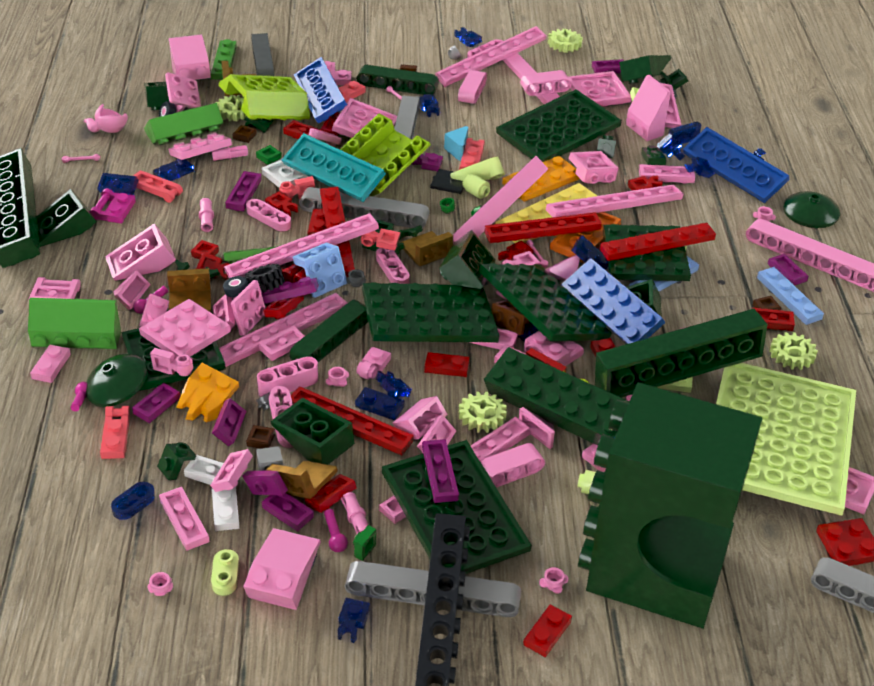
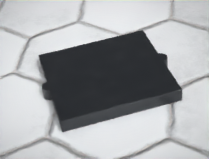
(444, 182)

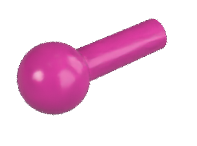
(139, 305)
(80, 391)
(337, 541)

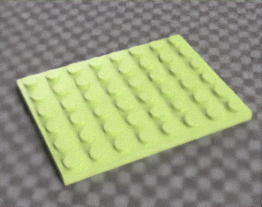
(801, 438)

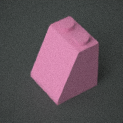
(189, 57)

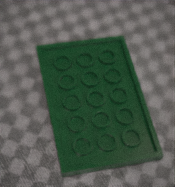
(558, 126)
(545, 302)
(428, 313)
(493, 527)

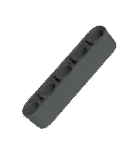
(262, 54)

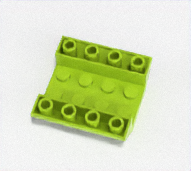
(268, 96)
(385, 148)

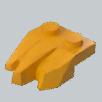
(206, 393)

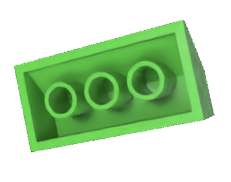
(184, 123)
(73, 323)

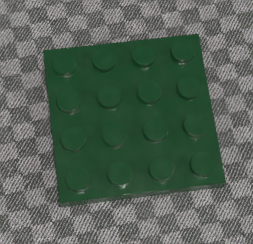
(659, 265)
(142, 347)

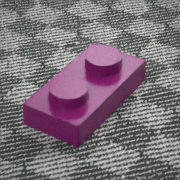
(156, 403)
(229, 422)
(288, 510)

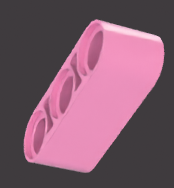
(545, 83)
(472, 86)
(291, 375)
(513, 464)

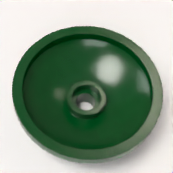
(811, 209)
(116, 380)

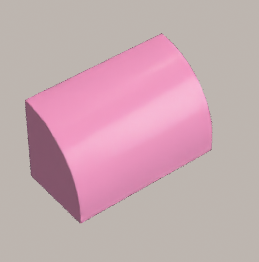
(420, 417)

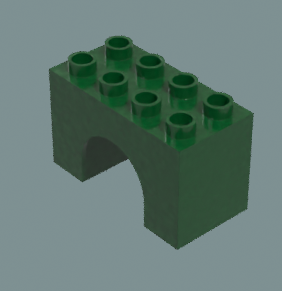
(666, 501)

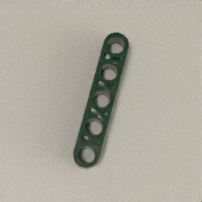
(405, 79)
(331, 332)

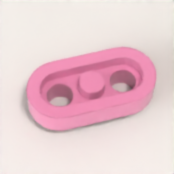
(330, 139)

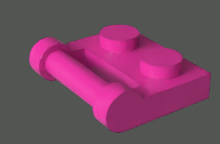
(118, 208)

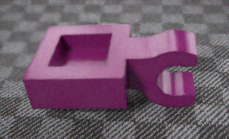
(429, 161)

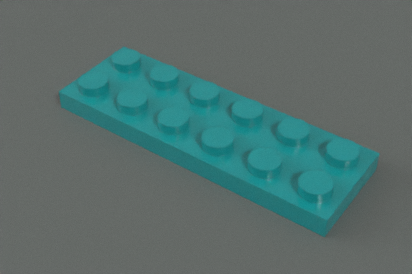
(333, 167)

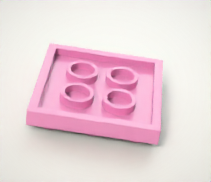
(602, 88)
(356, 116)
(185, 329)

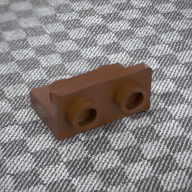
(509, 317)

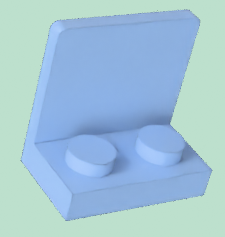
(324, 264)

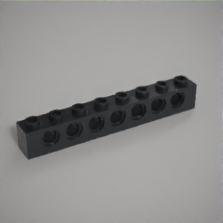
(446, 529)

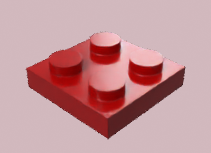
(848, 541)

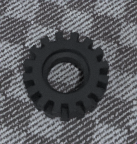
(267, 277)

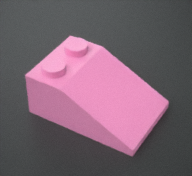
(649, 109)
(145, 253)
(281, 568)

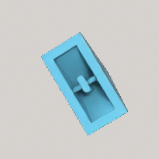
(455, 142)

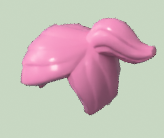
(106, 120)

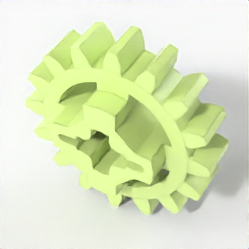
(565, 40)
(231, 107)
(793, 350)
(482, 412)

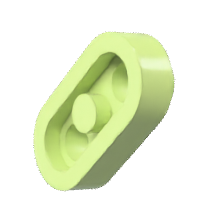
(225, 567)

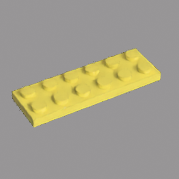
(538, 210)

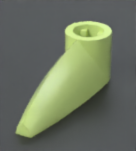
(487, 170)

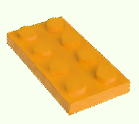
(558, 175)

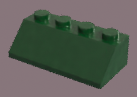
(464, 261)

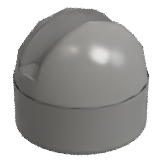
(453, 53)

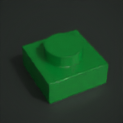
(269, 155)
(364, 542)

